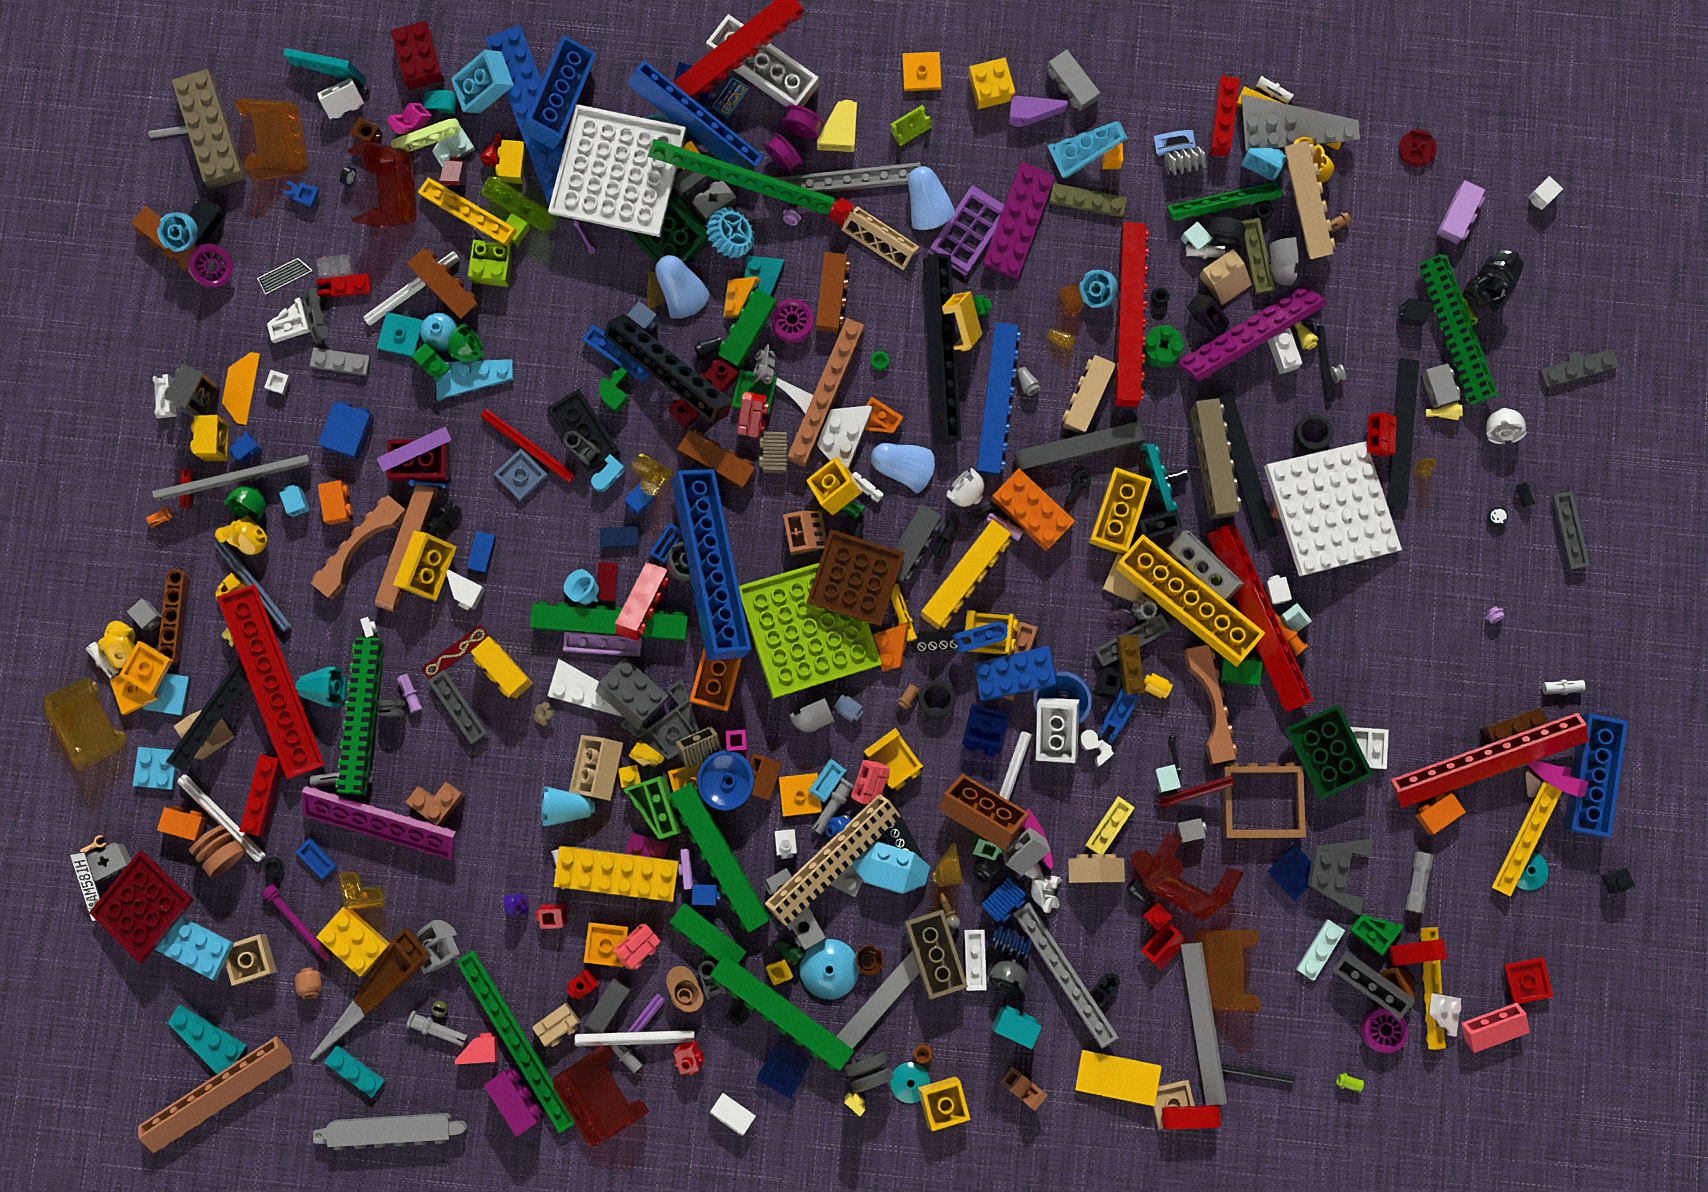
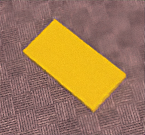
(1118, 1077)

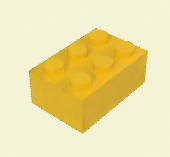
(424, 565)
(500, 668)
(353, 941)

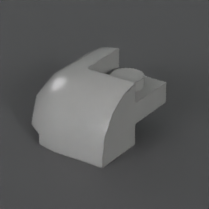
(1283, 260)
(812, 716)
(439, 942)

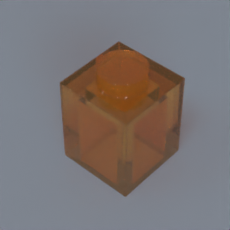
(1070, 299)

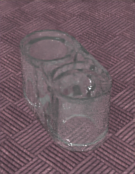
(334, 266)

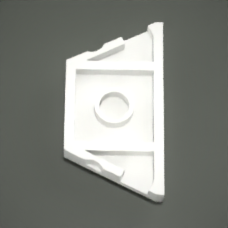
(843, 432)

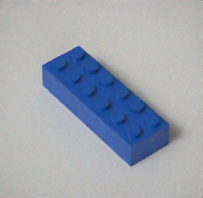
(558, 92)
(1600, 765)

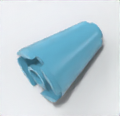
(564, 806)

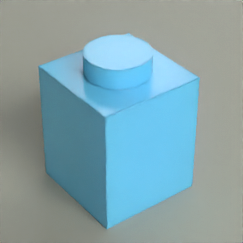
(294, 501)

